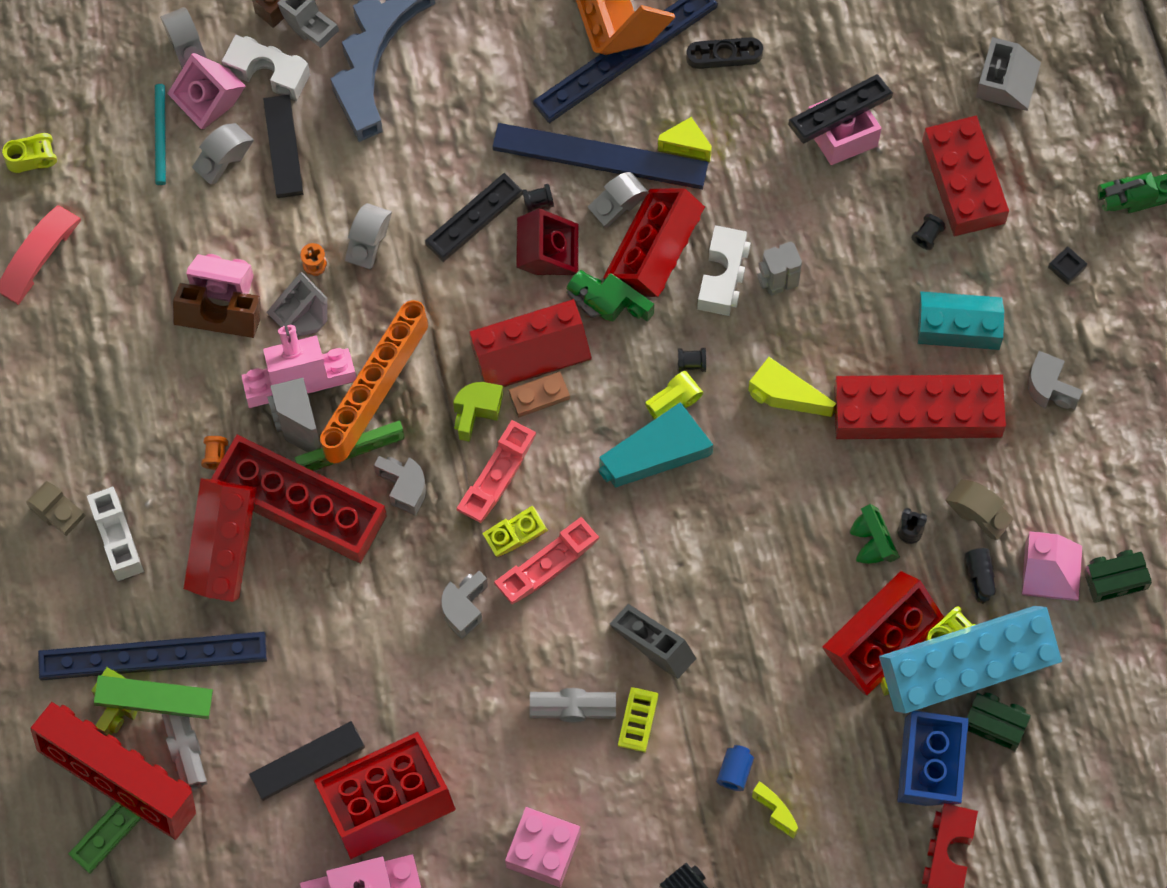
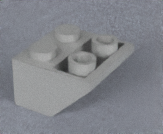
(1008, 75)

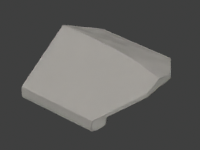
(300, 306)

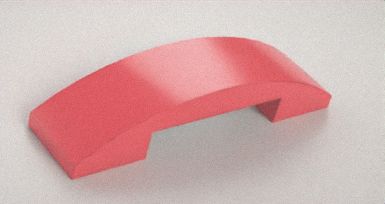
(35, 251)
(498, 472)
(548, 562)

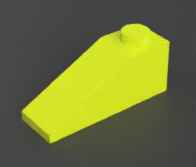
(785, 390)

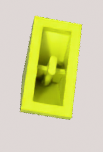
(685, 141)

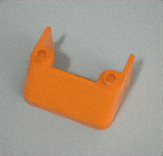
(616, 27)

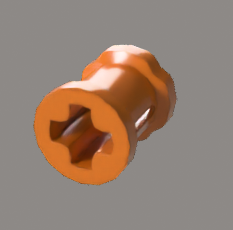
(316, 252)
(214, 451)

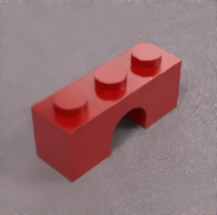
(953, 826)

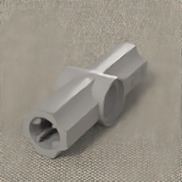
(573, 705)
(185, 750)

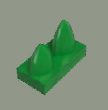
(881, 546)

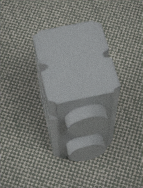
(780, 268)

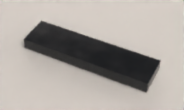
(840, 108)
(283, 146)
(473, 217)
(307, 760)

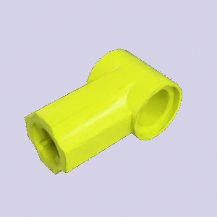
(679, 389)

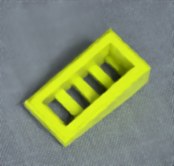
(642, 695)

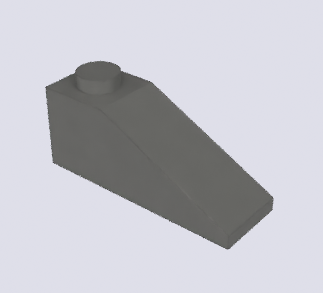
(654, 641)

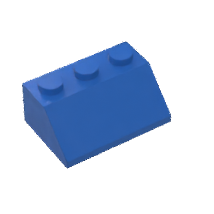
(932, 759)

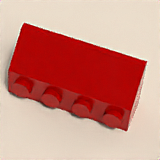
(656, 240)
(531, 344)
(219, 539)
(889, 622)

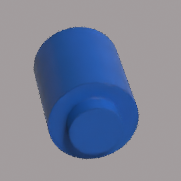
(735, 768)

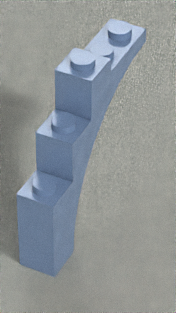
(363, 52)

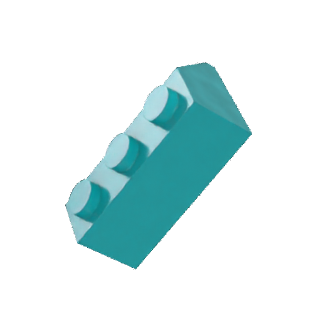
(960, 320)

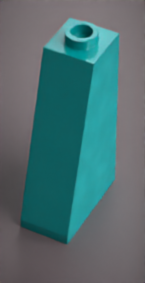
(655, 448)

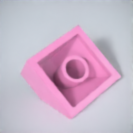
(205, 90)
(1051, 567)

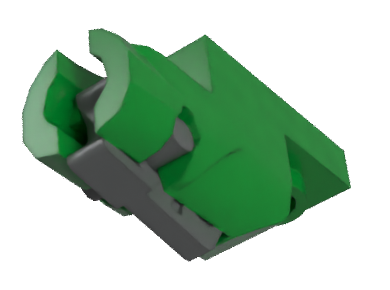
(1134, 192)
(607, 298)

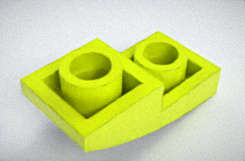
(515, 532)

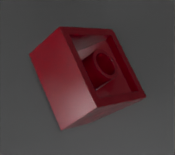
(547, 244)

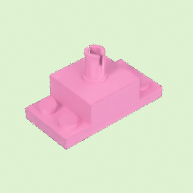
(298, 360)
(371, 874)

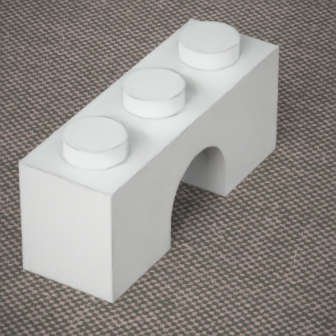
(248, 56)
(718, 292)
(115, 534)

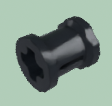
(538, 198)
(928, 231)
(691, 360)

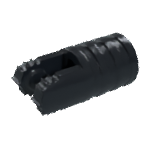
(913, 518)
(981, 573)

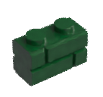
(1117, 576)
(997, 721)

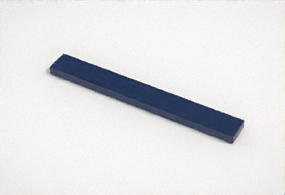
(608, 67)
(600, 156)
(152, 655)

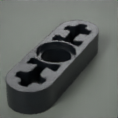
(732, 44)

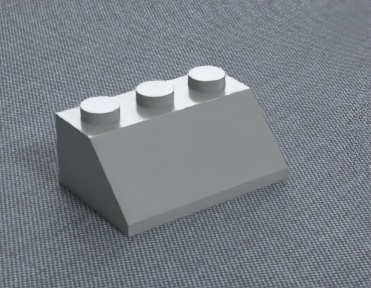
(294, 414)

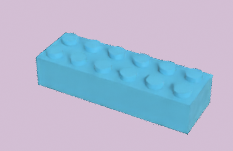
(970, 659)

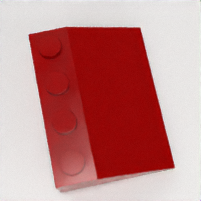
(384, 795)

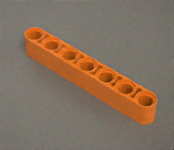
(397, 345)

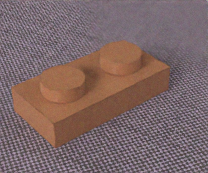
(539, 394)

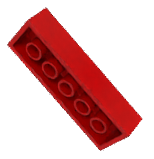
(919, 406)
(303, 499)
(114, 770)

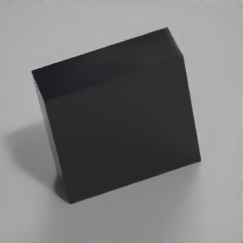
(1067, 265)

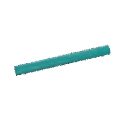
(160, 135)

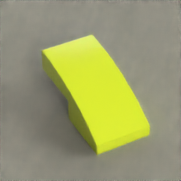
(781, 815)

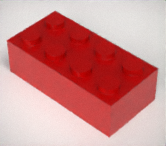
(965, 176)

